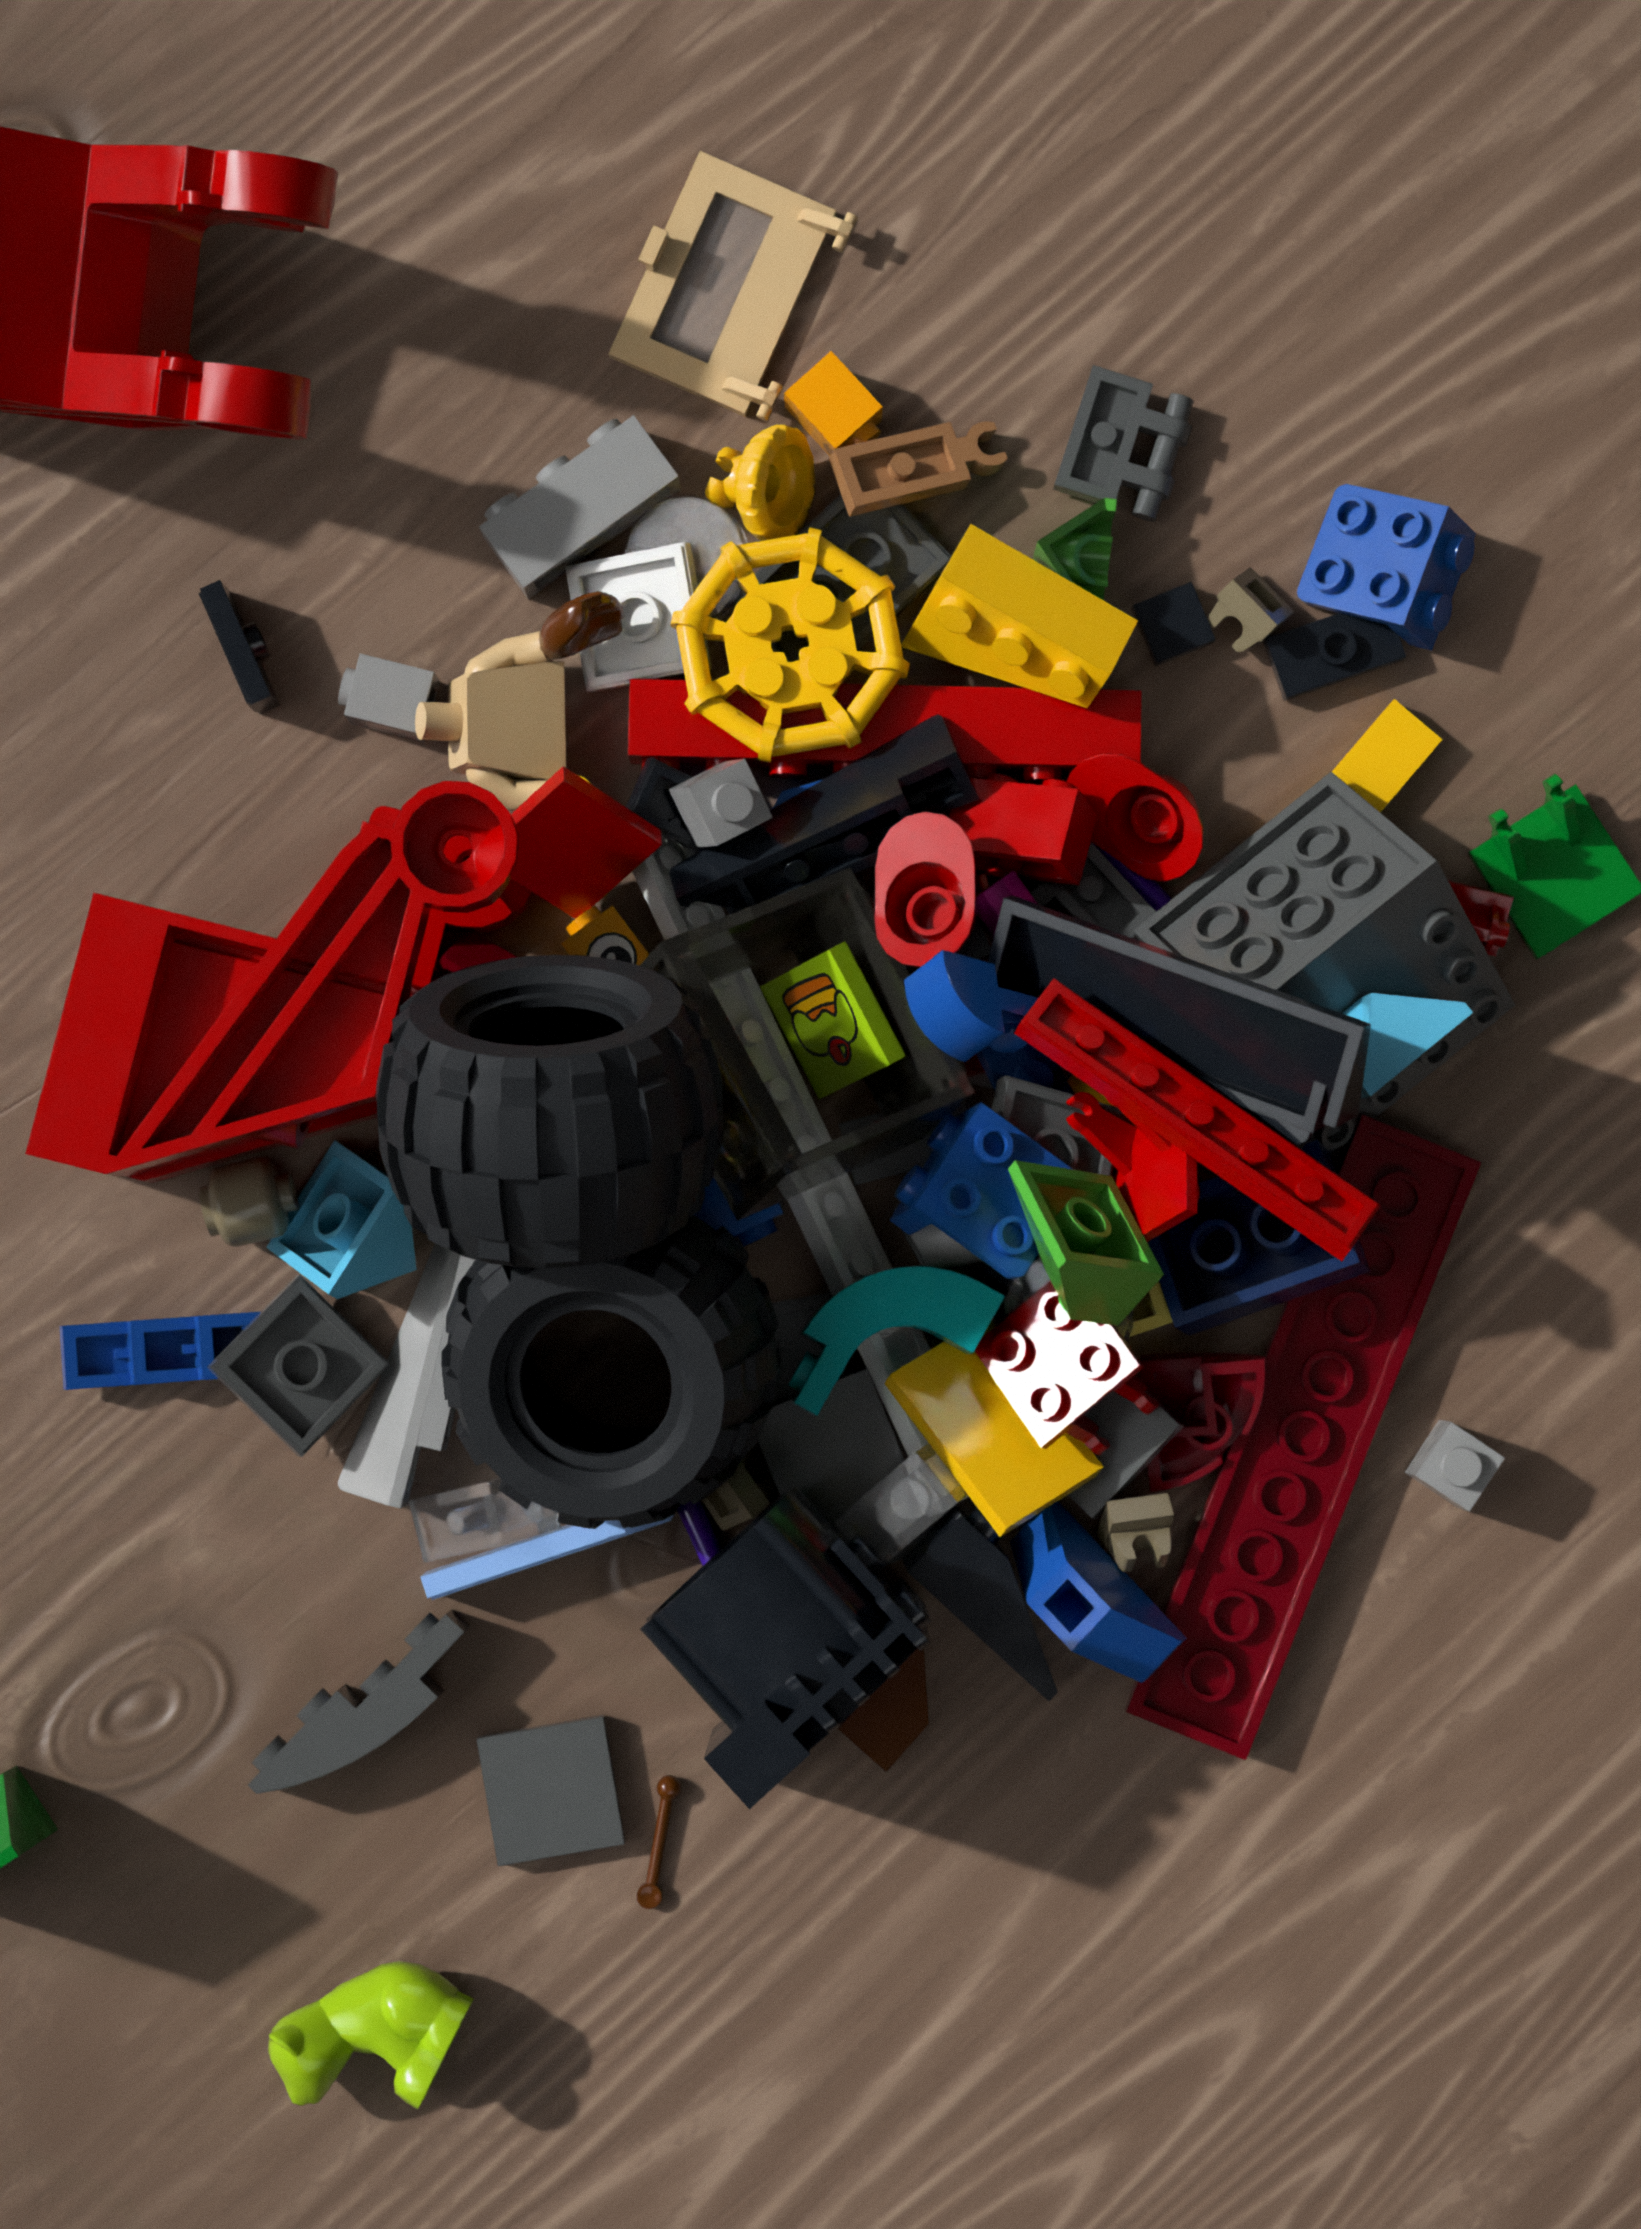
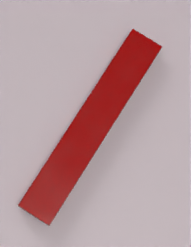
(1197, 1119)

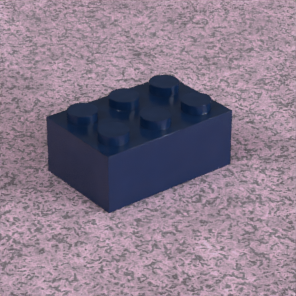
(1242, 1258)

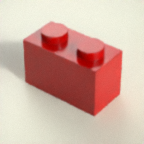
(1028, 829)

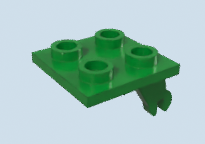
(1556, 868)

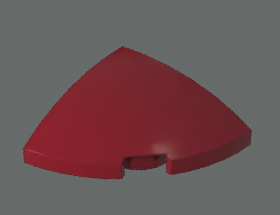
(1212, 1398)

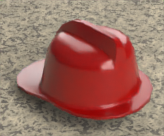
(1141, 816)
(924, 888)

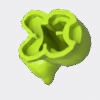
(389, 2011)

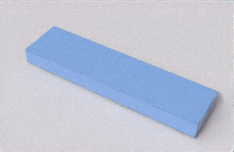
(521, 1556)

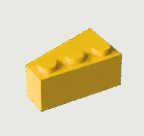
(1019, 622)

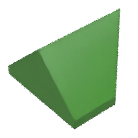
(1081, 547)

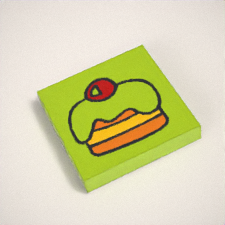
(832, 1020)

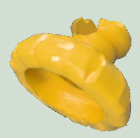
(767, 482)

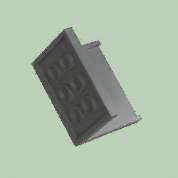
(1334, 910)

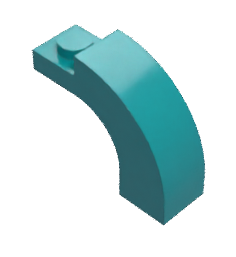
(912, 1297)

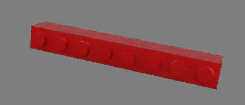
(989, 725)

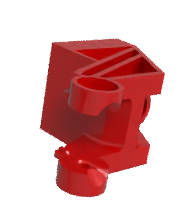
(106, 279)
(230, 1042)

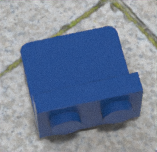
(1388, 562)
(970, 1190)

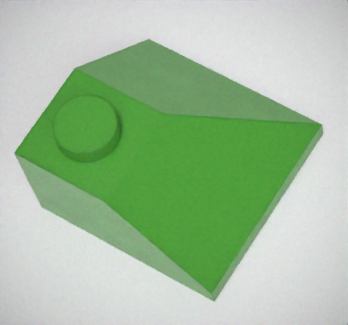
(1086, 1241)

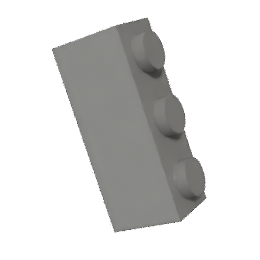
(579, 504)

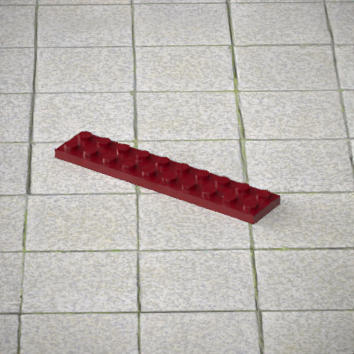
(1297, 1466)

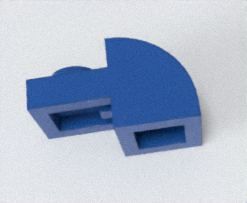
(963, 1007)

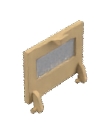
(724, 284)

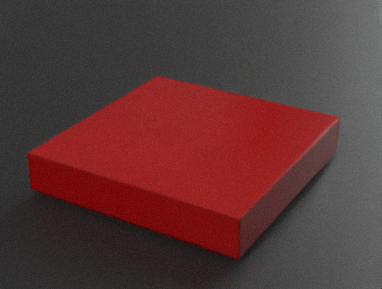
(578, 842)

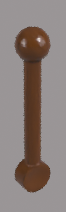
(650, 1893)

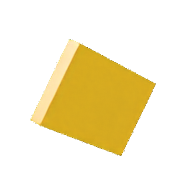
(985, 1439)

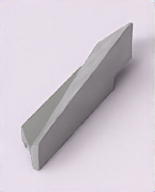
(409, 1398)

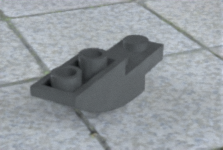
(345, 1727)

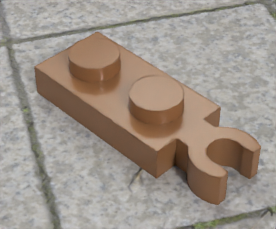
(912, 466)

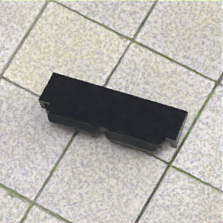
(1249, 1042)

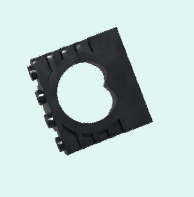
(785, 1639)

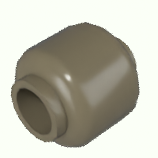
(248, 1201)

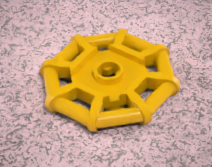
(810, 613)

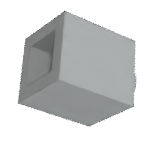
(386, 695)
(720, 803)
(1454, 1465)

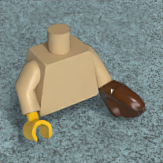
(510, 702)

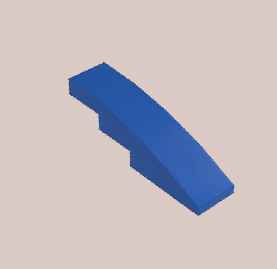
(146, 1350)

